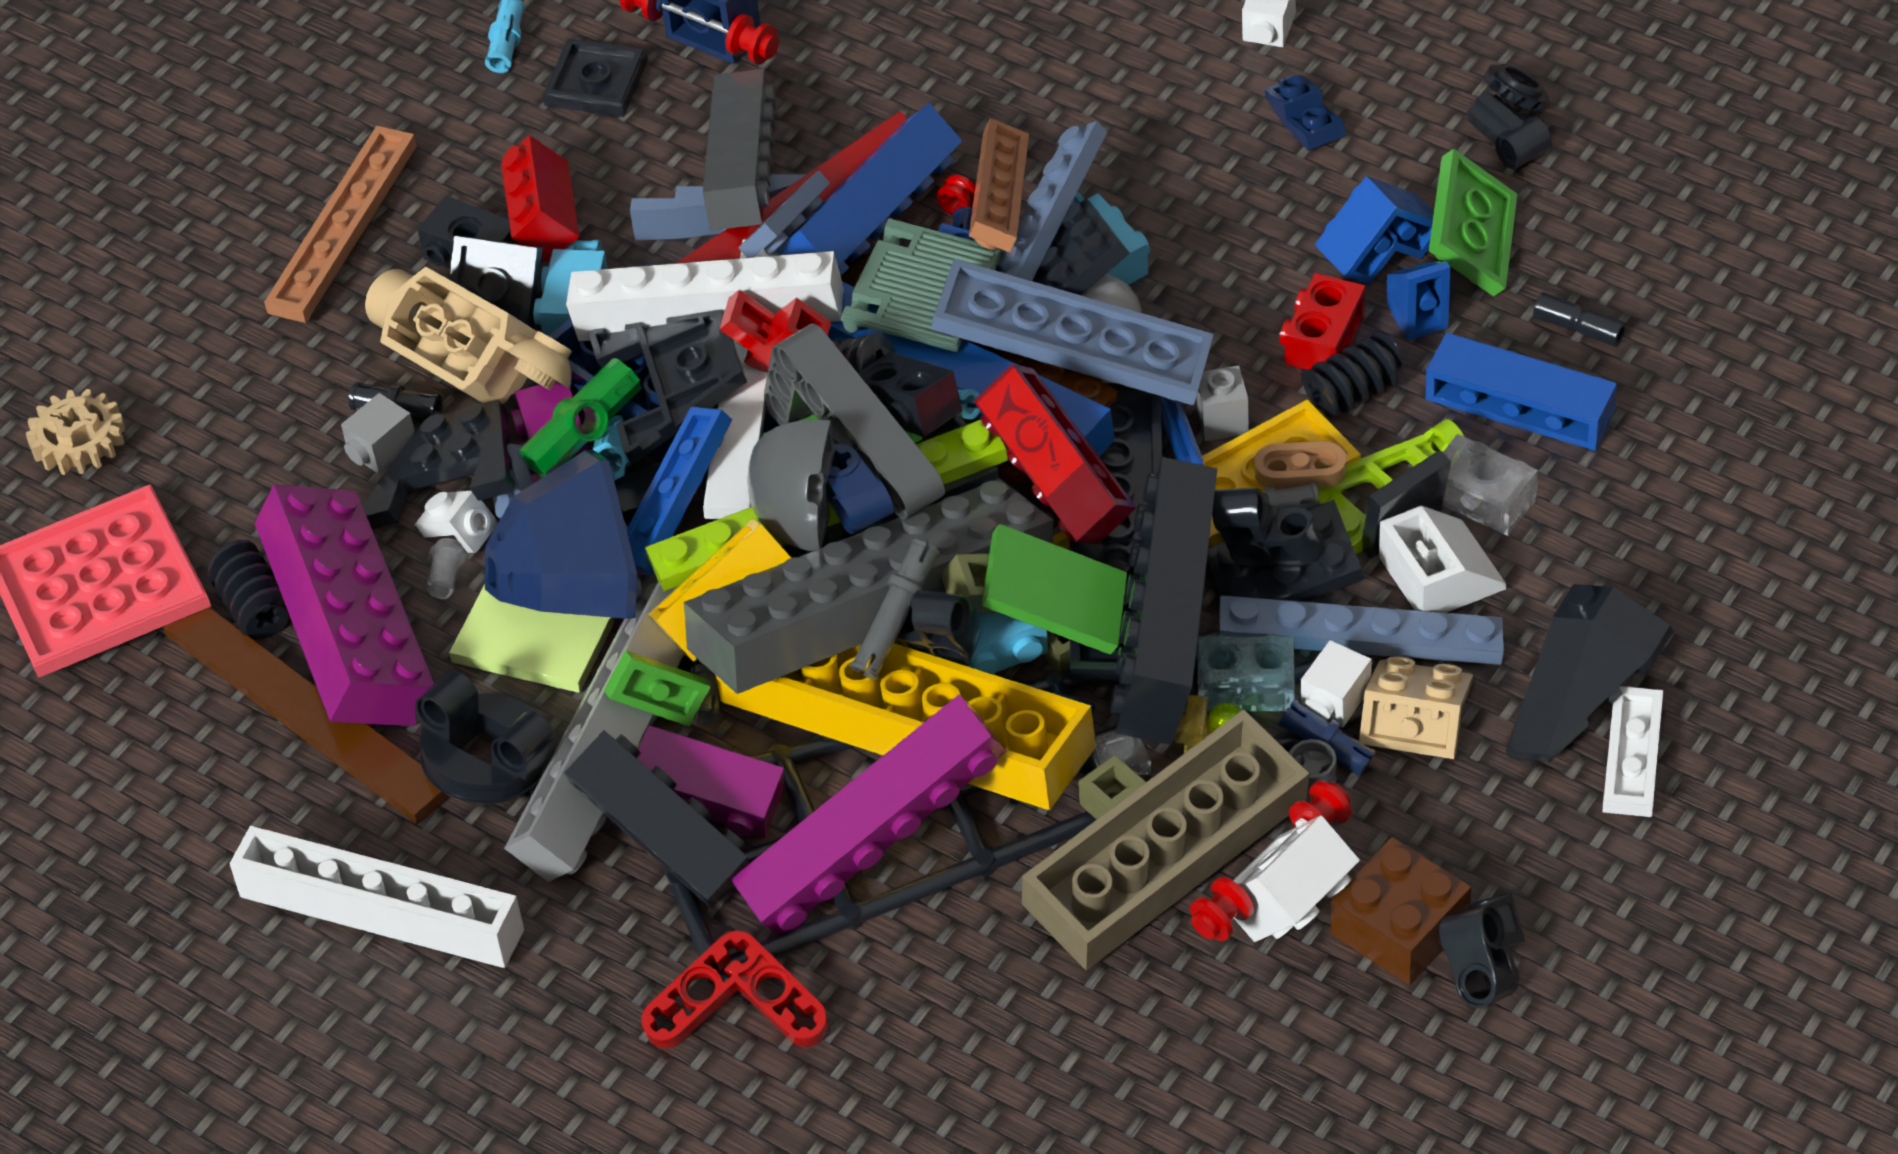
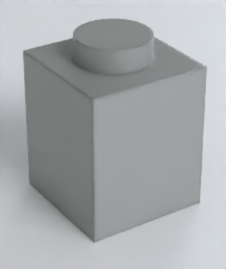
(377, 433)

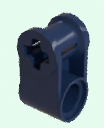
(855, 492)

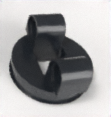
(456, 714)

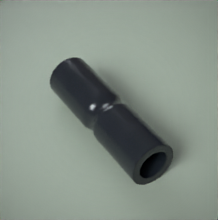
(1584, 321)

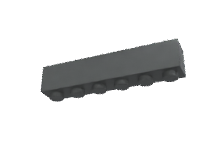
(739, 149)

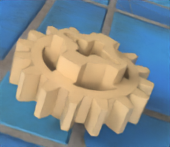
(75, 431)

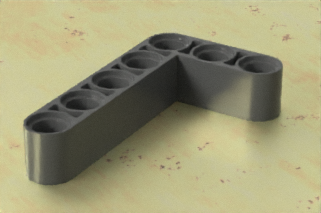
(814, 376)

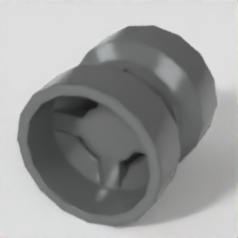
(1317, 759)

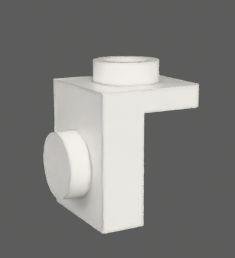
(459, 516)

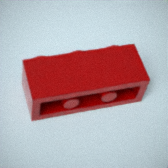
(539, 197)

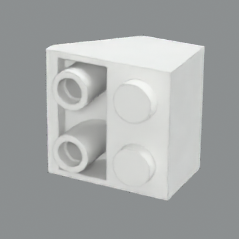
(1436, 560)

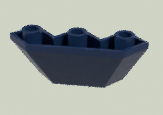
(565, 545)

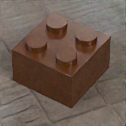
(1396, 909)

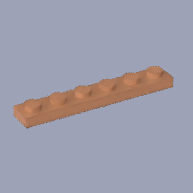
(999, 186)
(340, 224)

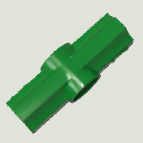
(600, 401)

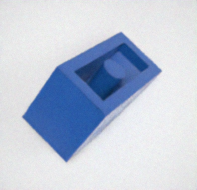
(1420, 298)

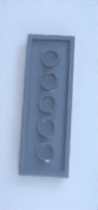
(1072, 331)

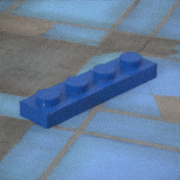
(676, 481)

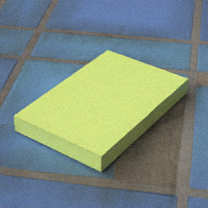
(530, 643)

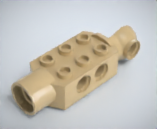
(463, 336)

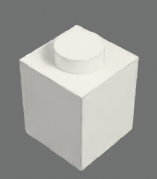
(1267, 21)
(1336, 683)

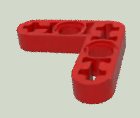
(741, 977)

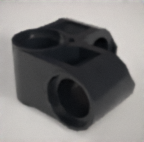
(1265, 533)
(943, 626)
(1480, 943)

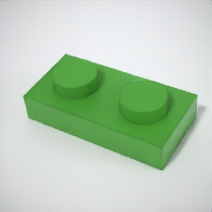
(657, 688)

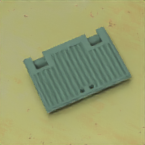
(910, 282)

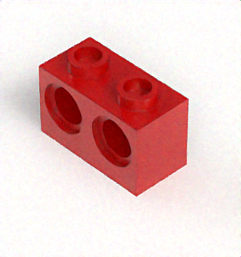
(1323, 321)

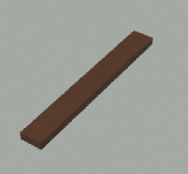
(300, 708)

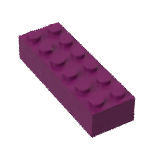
(343, 605)

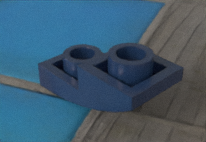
(1303, 112)

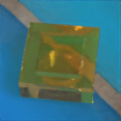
(1193, 725)

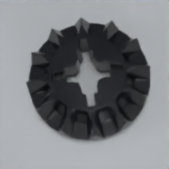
(1516, 86)

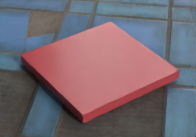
(97, 580)

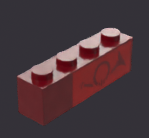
(1054, 455)

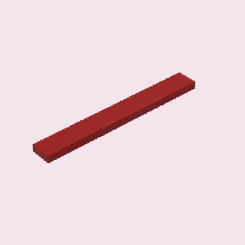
(835, 170)

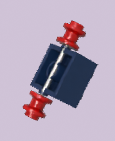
(713, 26)

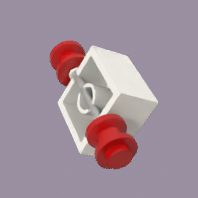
(1287, 877)

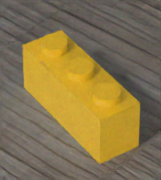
(744, 554)

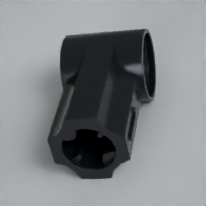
(1514, 137)

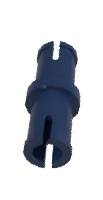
(1311, 726)

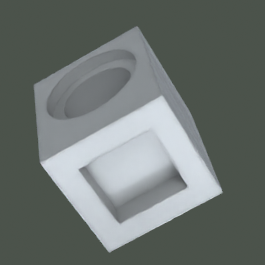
(1222, 404)

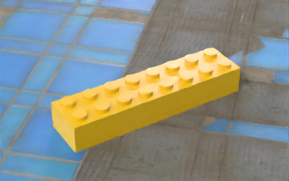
(1041, 731)

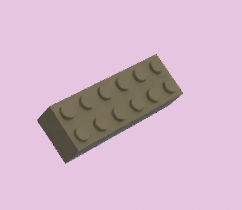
(1164, 839)

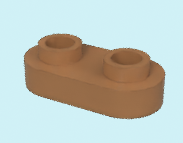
(1299, 464)

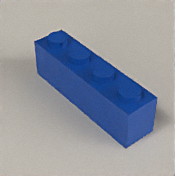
(1521, 391)

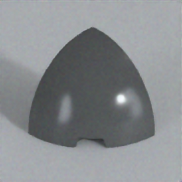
(790, 479)

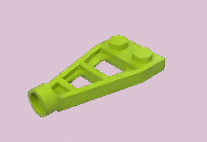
(1371, 470)

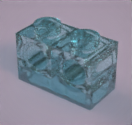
(1247, 671)

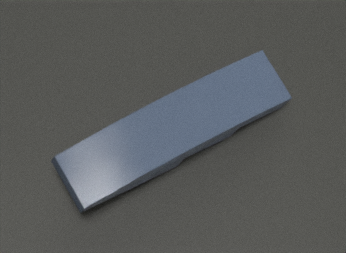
(686, 213)

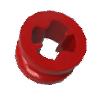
(956, 193)

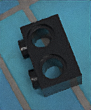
(914, 392)

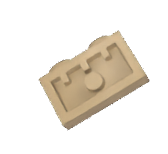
(1414, 707)

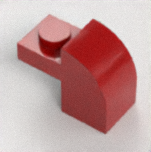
(761, 329)

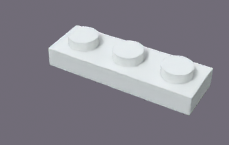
(1633, 752)

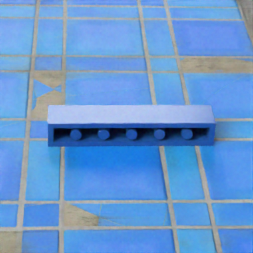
(877, 189)

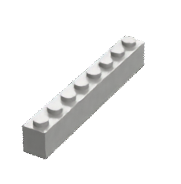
(558, 817)

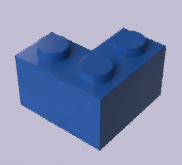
(1373, 227)

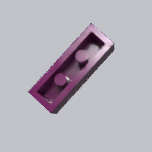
(729, 785)

